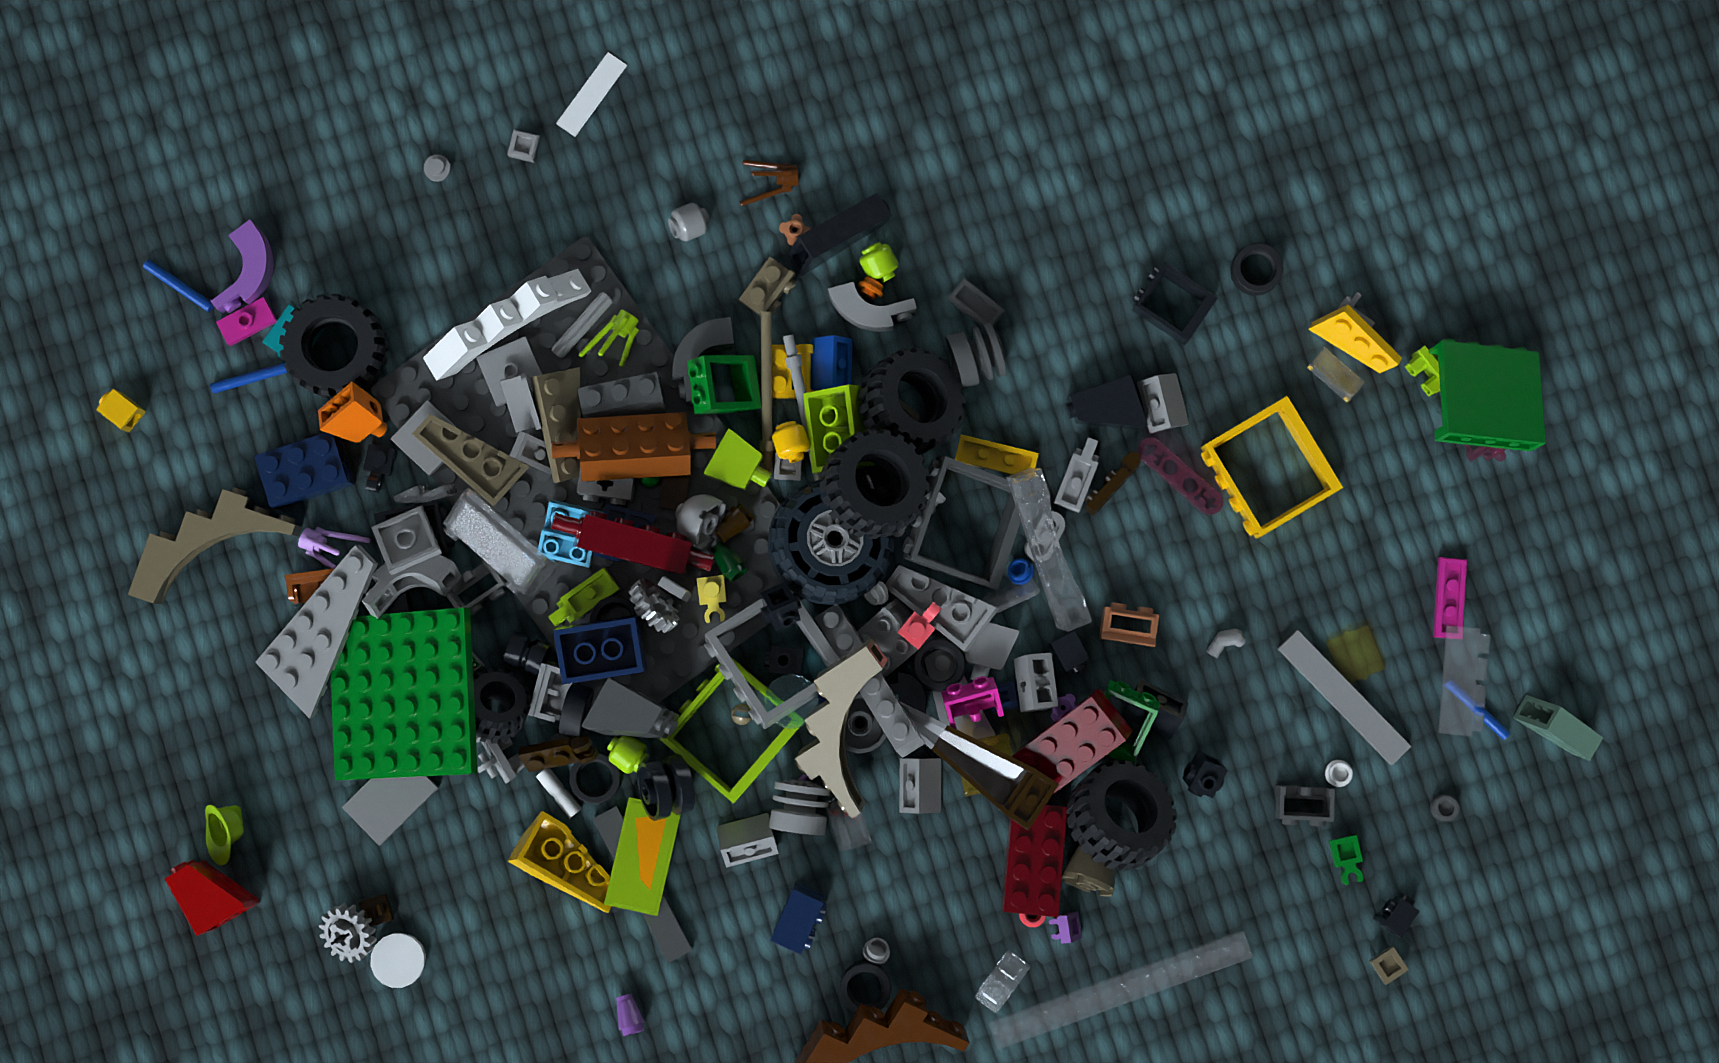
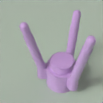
(314, 541)

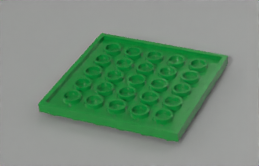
(405, 697)

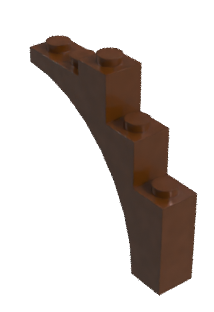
(871, 1029)

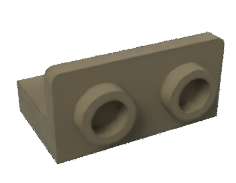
(768, 287)

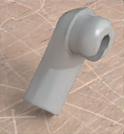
(1226, 638)

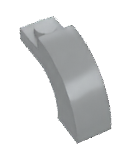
(865, 315)

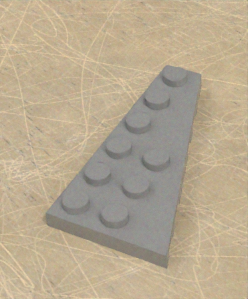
(315, 637)

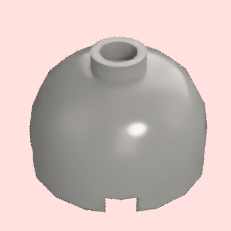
(699, 519)

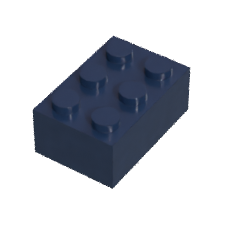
(304, 470)
(600, 649)
(798, 917)

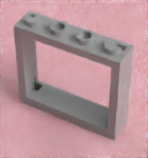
(743, 690)

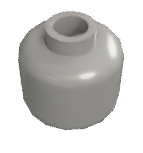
(688, 222)

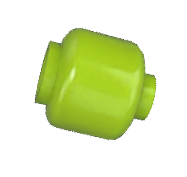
(879, 261)
(627, 753)

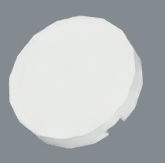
(398, 960)

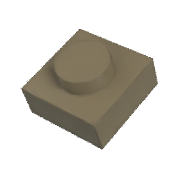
(1388, 965)

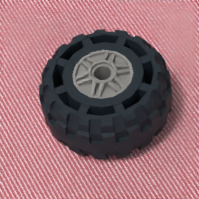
(811, 563)

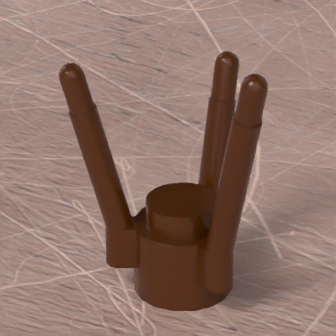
(785, 175)

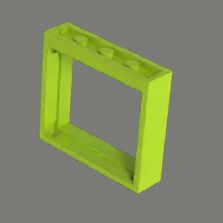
(690, 708)

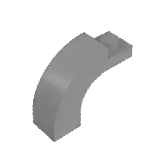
(435, 573)

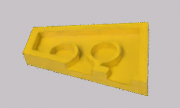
(1357, 338)

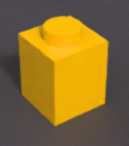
(120, 410)

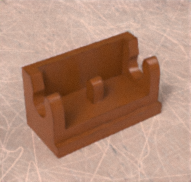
(303, 585)

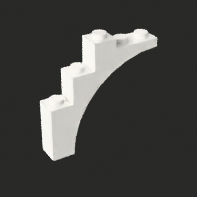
(501, 319)

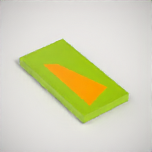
(641, 860)

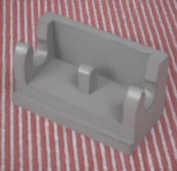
(548, 693)

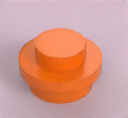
(870, 288)

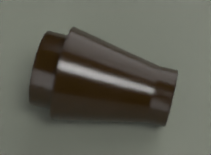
(734, 522)

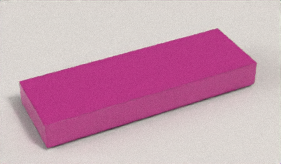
(1449, 594)

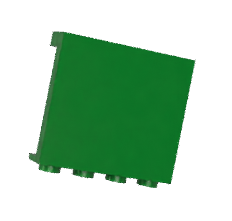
(1490, 396)

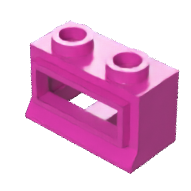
(964, 700)

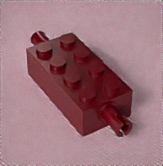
(632, 544)

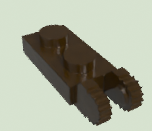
(1113, 481)
(557, 753)

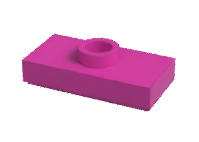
(246, 321)

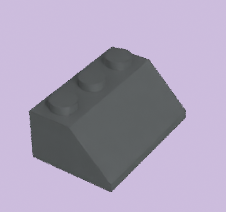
(623, 397)

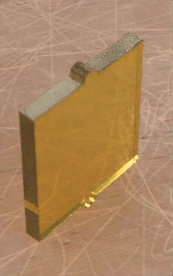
(1355, 654)

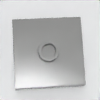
(507, 362)
(411, 446)
(406, 540)

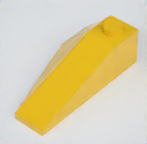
(557, 858)

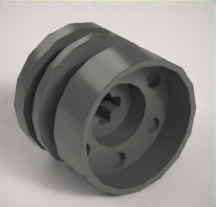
(976, 355)

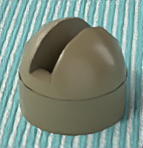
(742, 707)

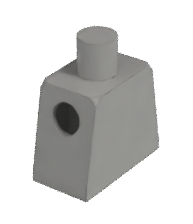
(991, 649)

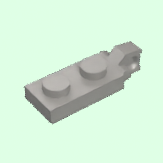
(1078, 477)

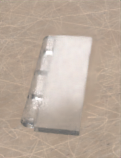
(1459, 679)

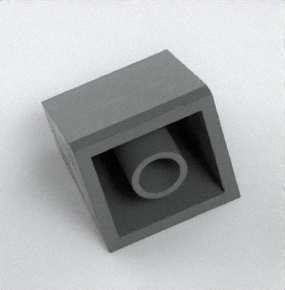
(627, 712)

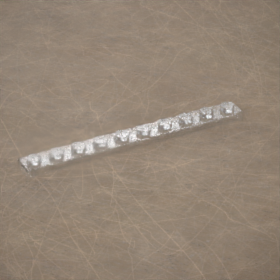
(1120, 989)

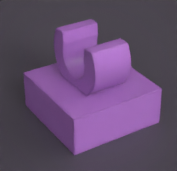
(1069, 927)

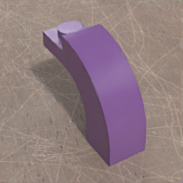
(256, 269)

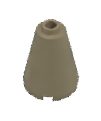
(1088, 875)

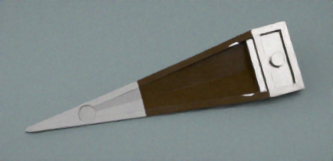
(1005, 781)

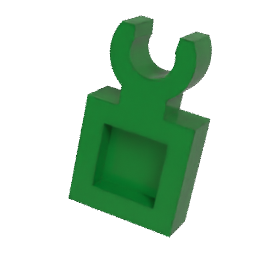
(1346, 853)

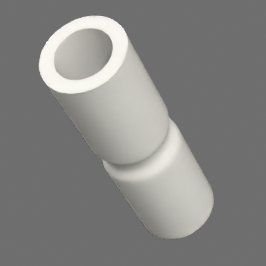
(560, 794)

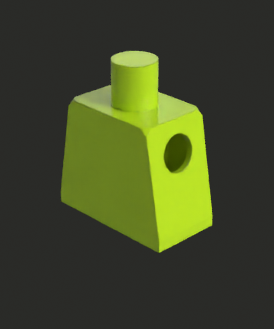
(737, 463)

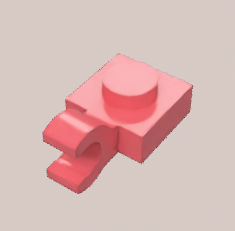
(917, 627)

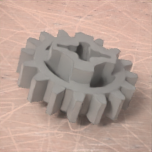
(654, 605)
(347, 932)

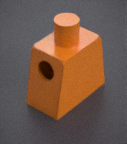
(352, 415)

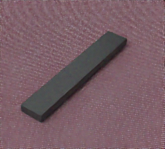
(665, 925)

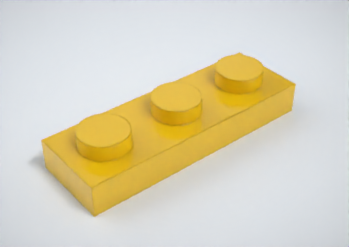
(994, 455)

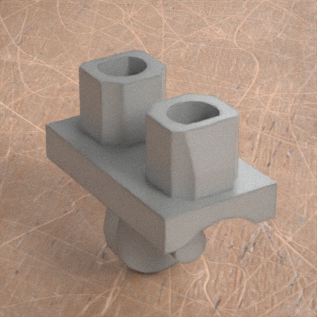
(506, 768)

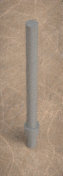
(794, 362)

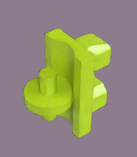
(1429, 364)

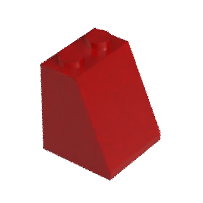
(207, 895)

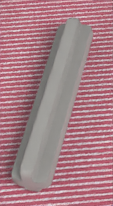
(582, 325)

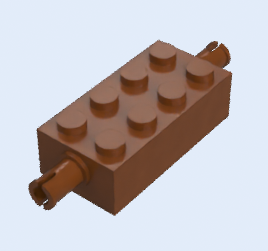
(633, 446)

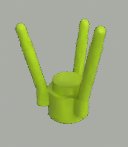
(621, 325)

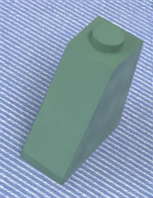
(1558, 727)

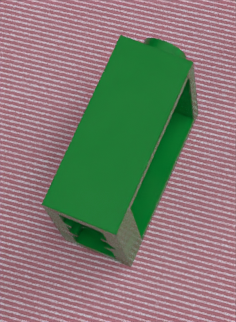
(743, 378)
(1143, 700)

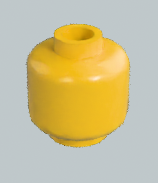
(791, 441)

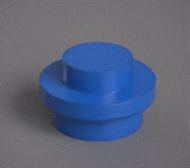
(1020, 571)

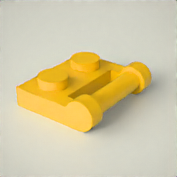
(782, 376)

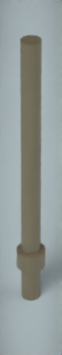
(766, 444)

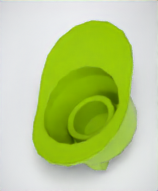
(222, 829)

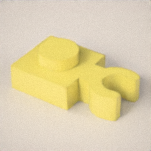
(711, 593)

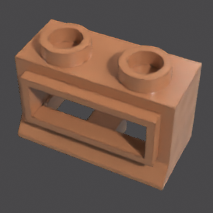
(1127, 636)

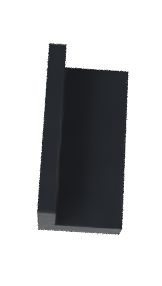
(1170, 713)

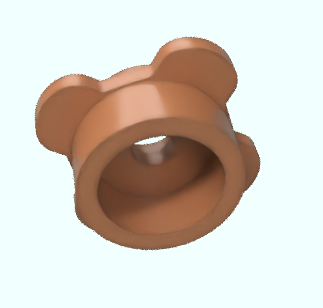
(795, 222)

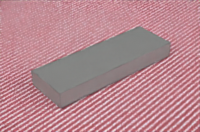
(675, 589)

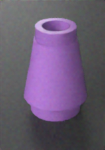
(629, 1016)

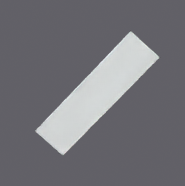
(591, 94)

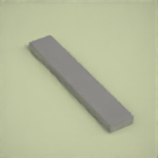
(1344, 697)

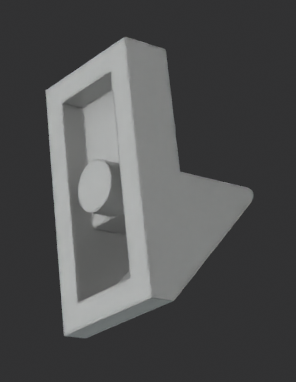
(531, 452)

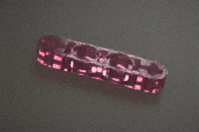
(1183, 472)

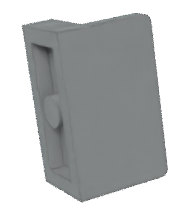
(521, 402)
(1162, 402)
(920, 785)
(746, 840)

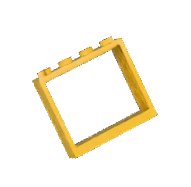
(1307, 446)

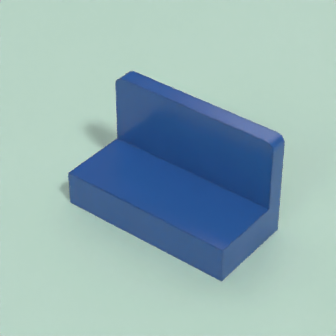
(831, 362)

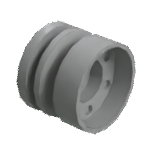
(799, 807)

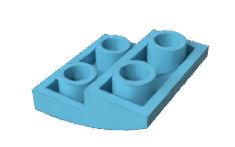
(559, 544)

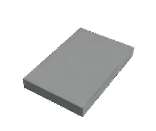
(387, 803)

